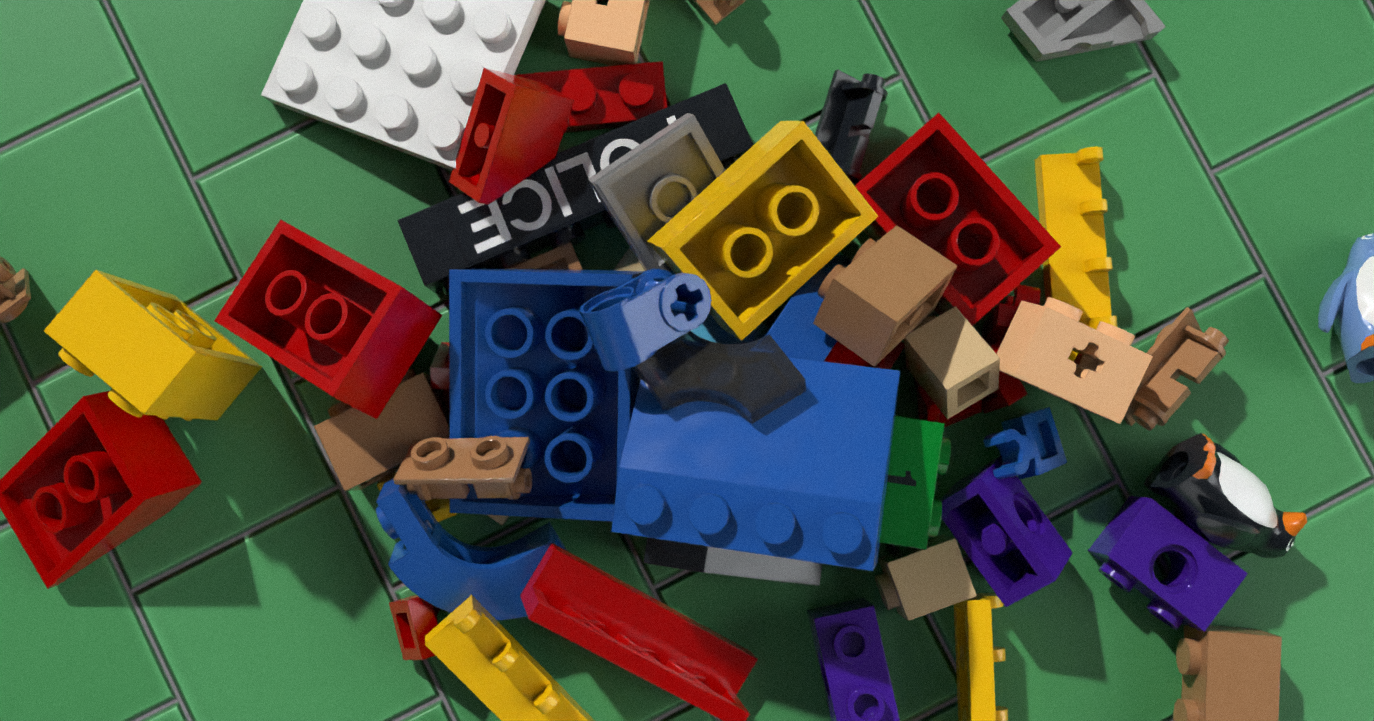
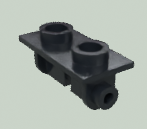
(848, 119)

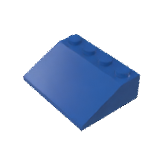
(533, 372)
(785, 487)

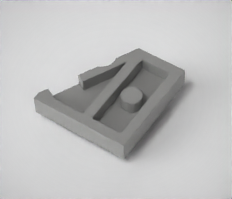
(1079, 26)

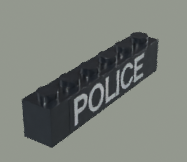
(555, 200)

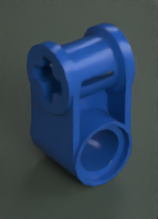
(644, 316)

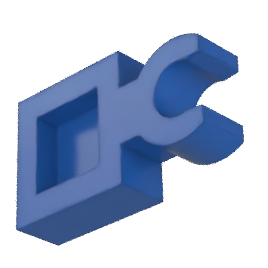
(1027, 445)

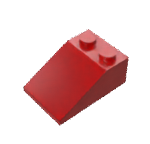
(92, 485)

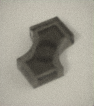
(745, 376)

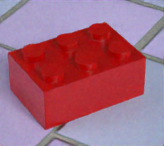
(962, 211)
(329, 319)

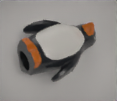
(1223, 499)

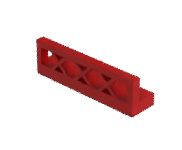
(638, 633)

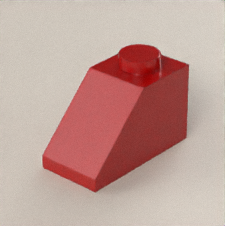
(508, 134)

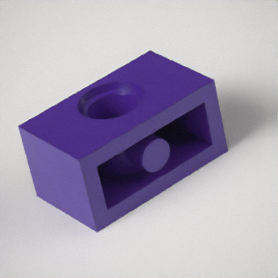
(1004, 533)
(1199, 574)
(853, 662)

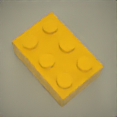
(765, 226)
(150, 350)

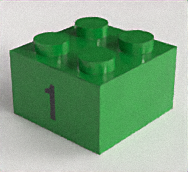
(909, 504)

